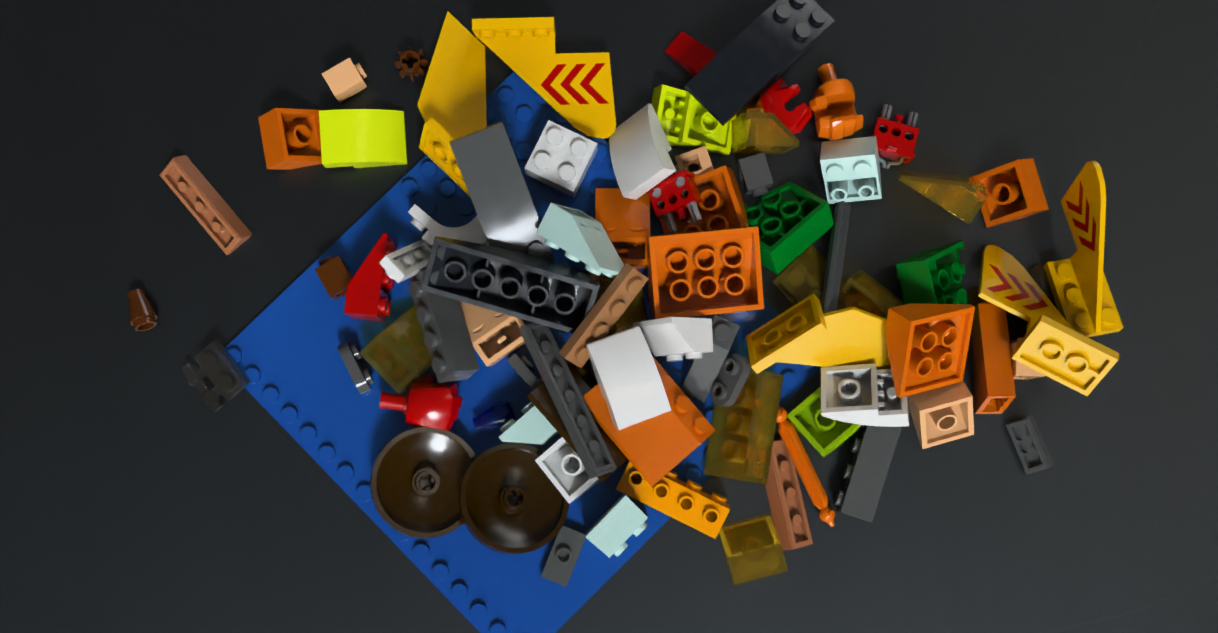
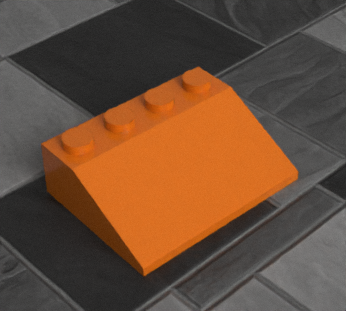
(705, 273)
(658, 442)

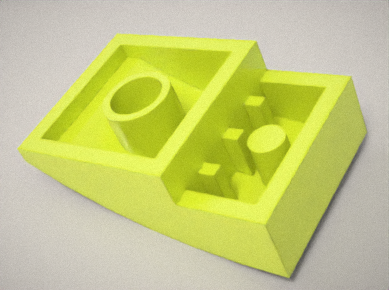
(689, 123)
(362, 138)

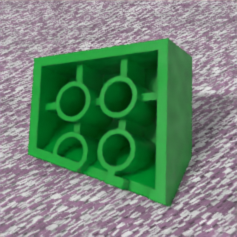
(788, 223)
(933, 276)

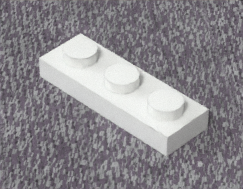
(406, 261)

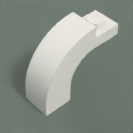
(470, 232)

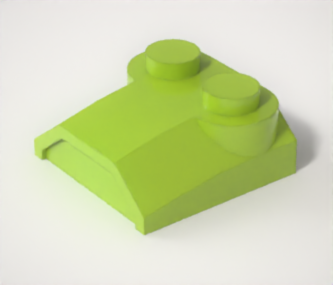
(820, 431)

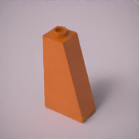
(991, 360)

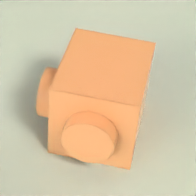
(345, 79)

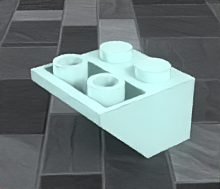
(851, 169)
(529, 429)

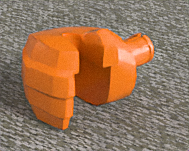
(834, 106)

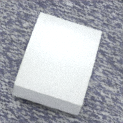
(640, 153)
(628, 377)
(862, 396)

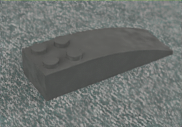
(499, 191)

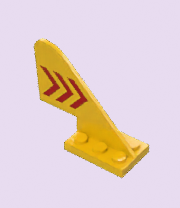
(569, 82)
(1080, 281)
(1049, 340)

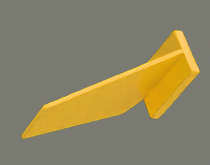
(453, 95)
(819, 339)

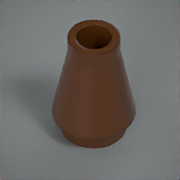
(141, 312)

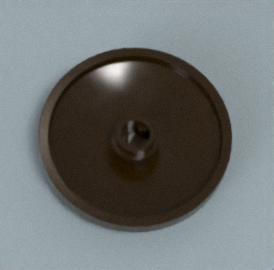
(419, 481)
(510, 500)

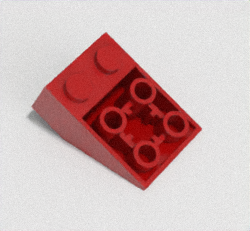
(370, 285)

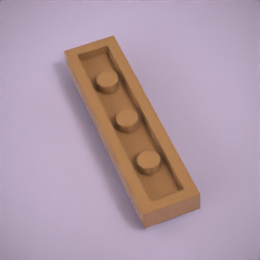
(604, 314)

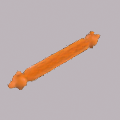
(804, 467)

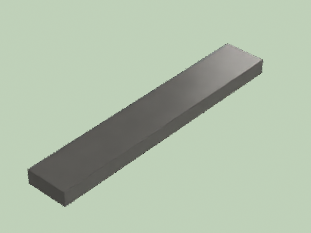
(568, 400)

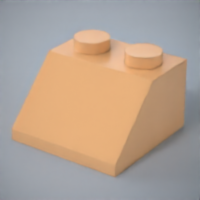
(942, 414)

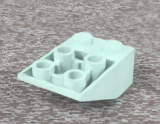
(581, 239)

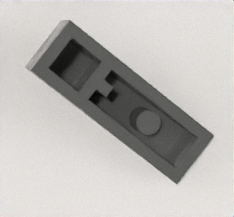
(705, 370)

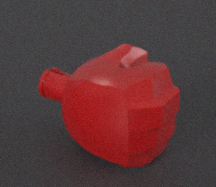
(774, 99)
(427, 403)

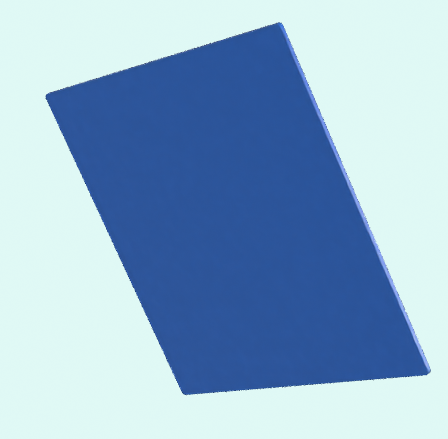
(308, 390)

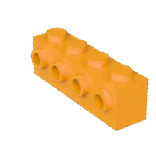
(677, 499)

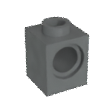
(755, 174)

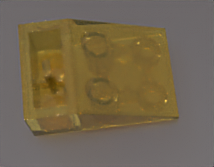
(399, 352)

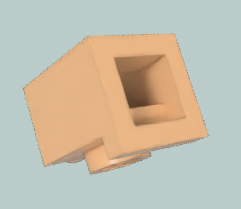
(696, 157)

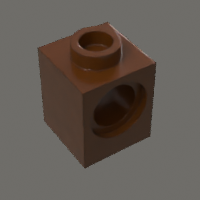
(334, 276)

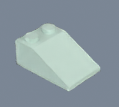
(617, 526)

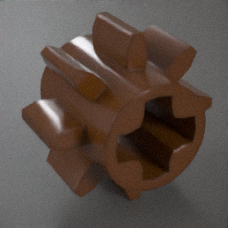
(405, 61)

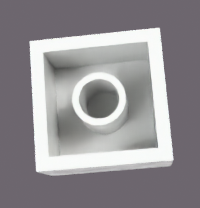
(561, 158)

